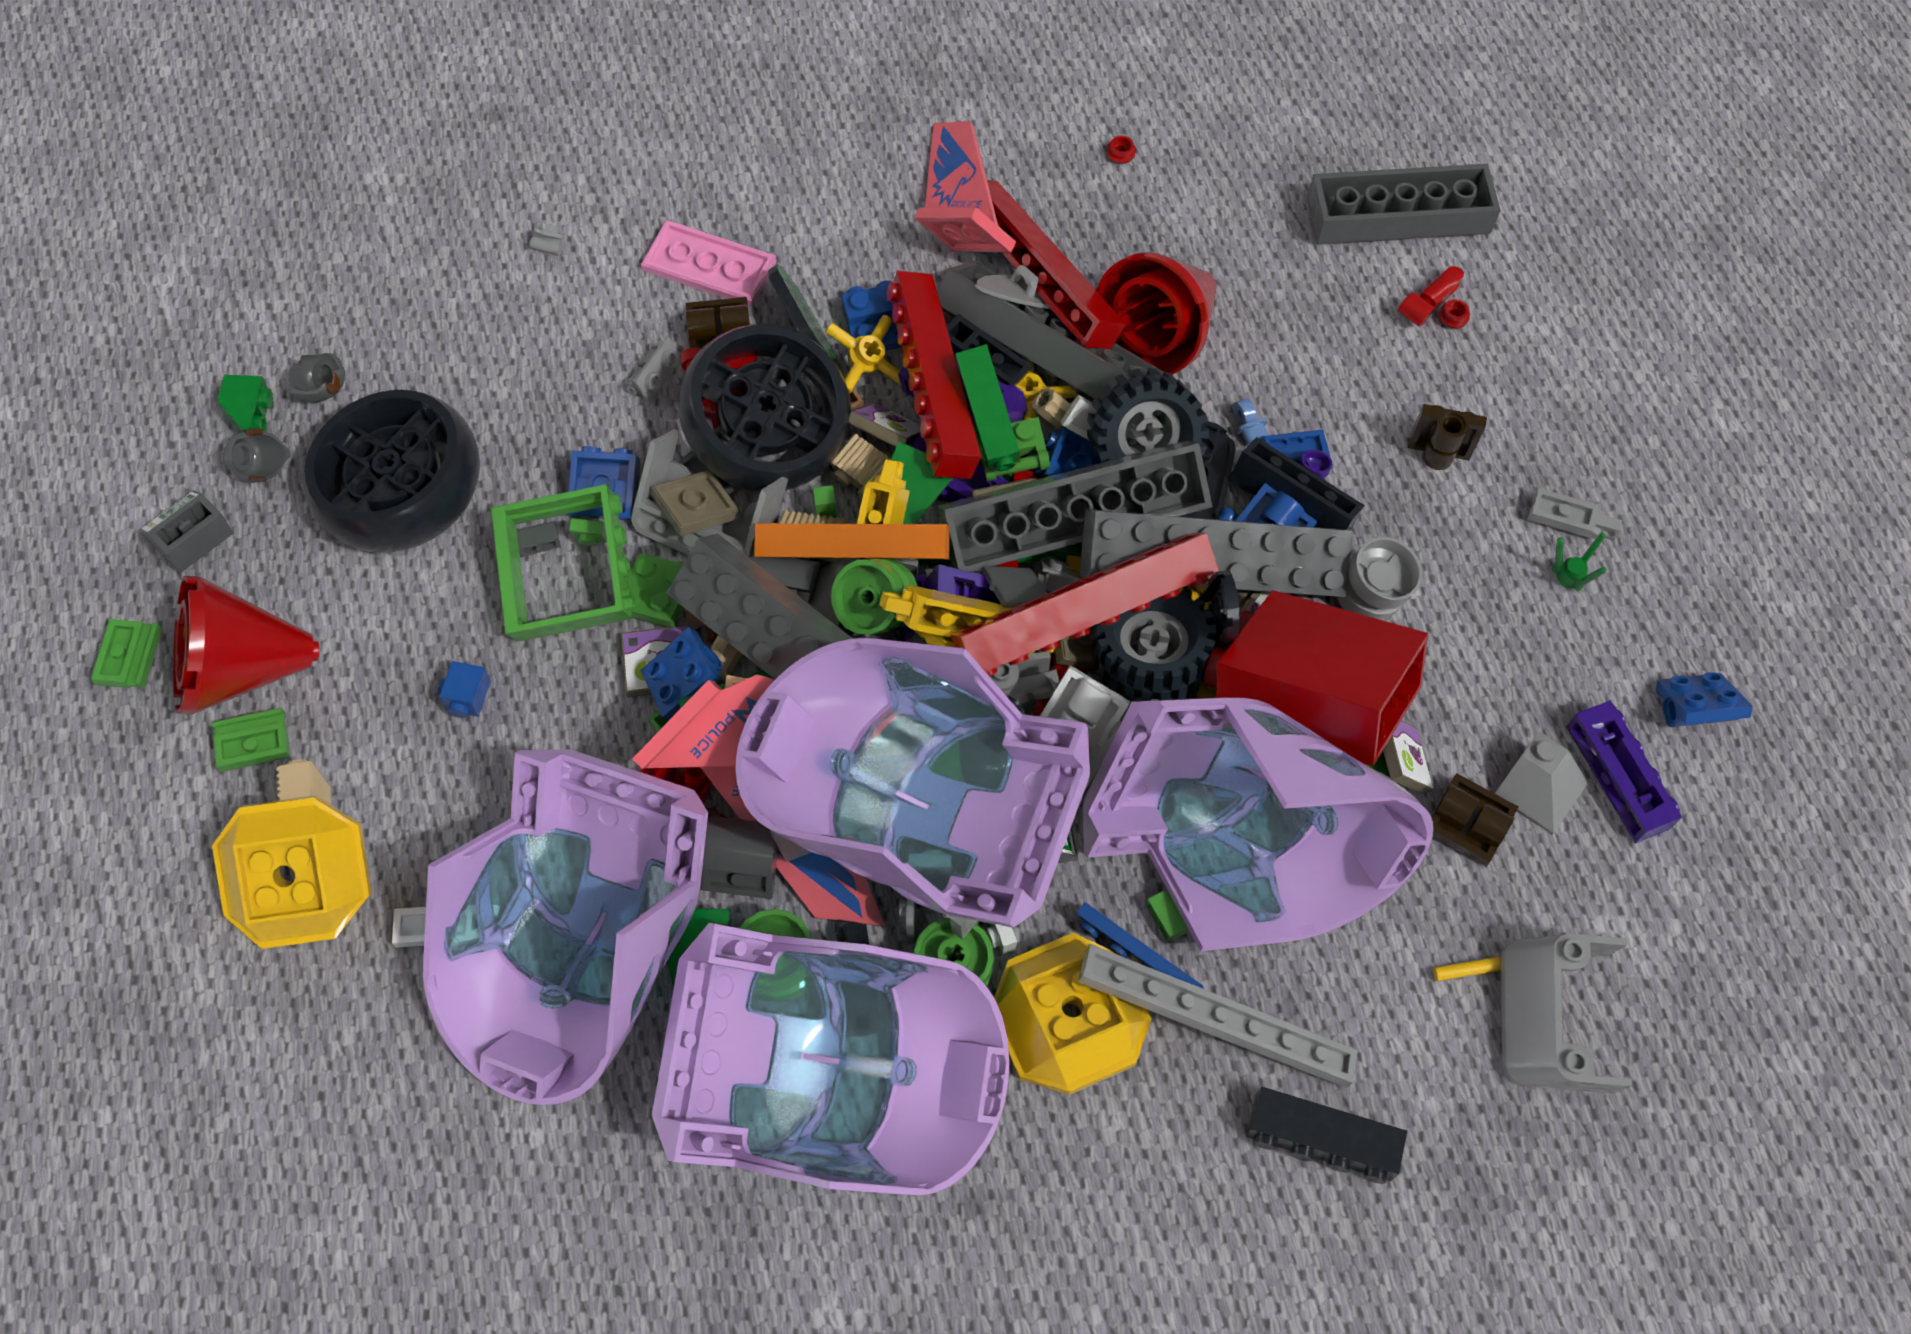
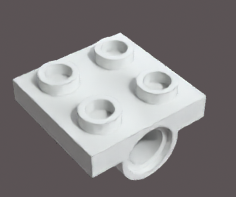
(1086, 701)

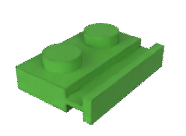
(126, 654)
(251, 739)

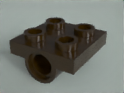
(713, 318)
(1445, 435)
(1472, 819)

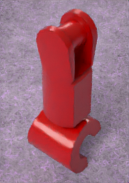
(1420, 307)

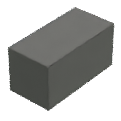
(538, 539)

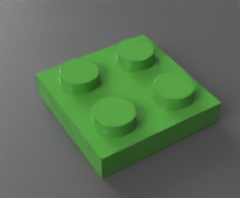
(650, 582)

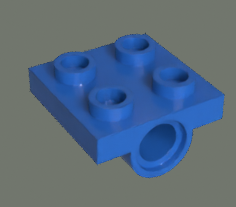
(1275, 508)
(680, 671)
(1701, 700)

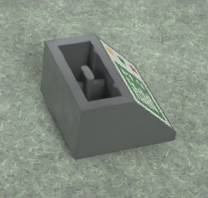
(187, 530)

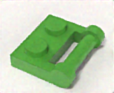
(1029, 440)

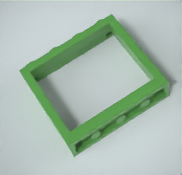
(510, 571)

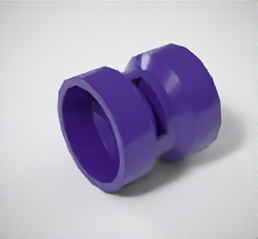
(1317, 462)

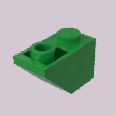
(245, 401)

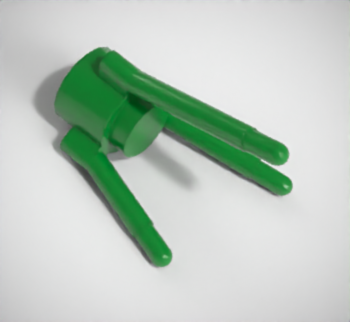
(1574, 570)

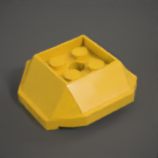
(327, 862)
(1061, 1049)

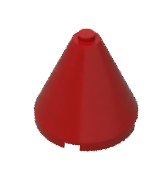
(1163, 307)
(230, 646)

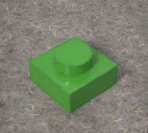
(588, 531)

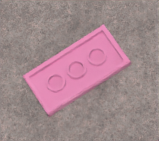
(708, 262)

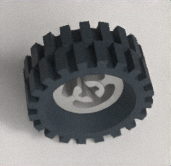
(1134, 403)
(1148, 671)

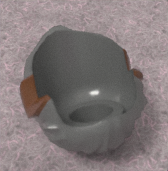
(316, 377)
(255, 455)

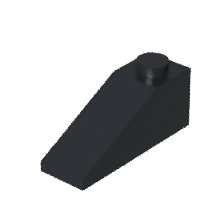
(1007, 365)

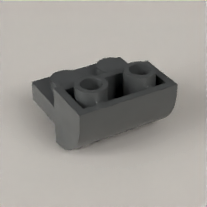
(794, 573)
(739, 858)

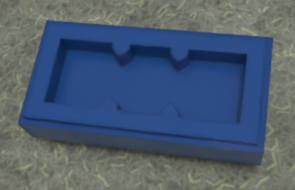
(1297, 443)

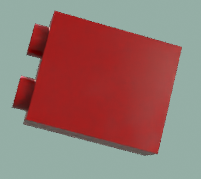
(1324, 669)

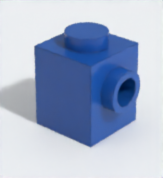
(464, 689)

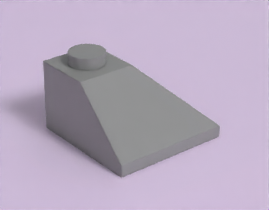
(1543, 783)

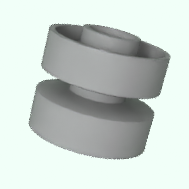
(1381, 578)

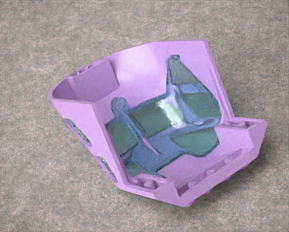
(915, 775)
(1252, 820)
(560, 922)
(829, 1063)

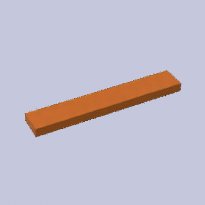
(852, 541)

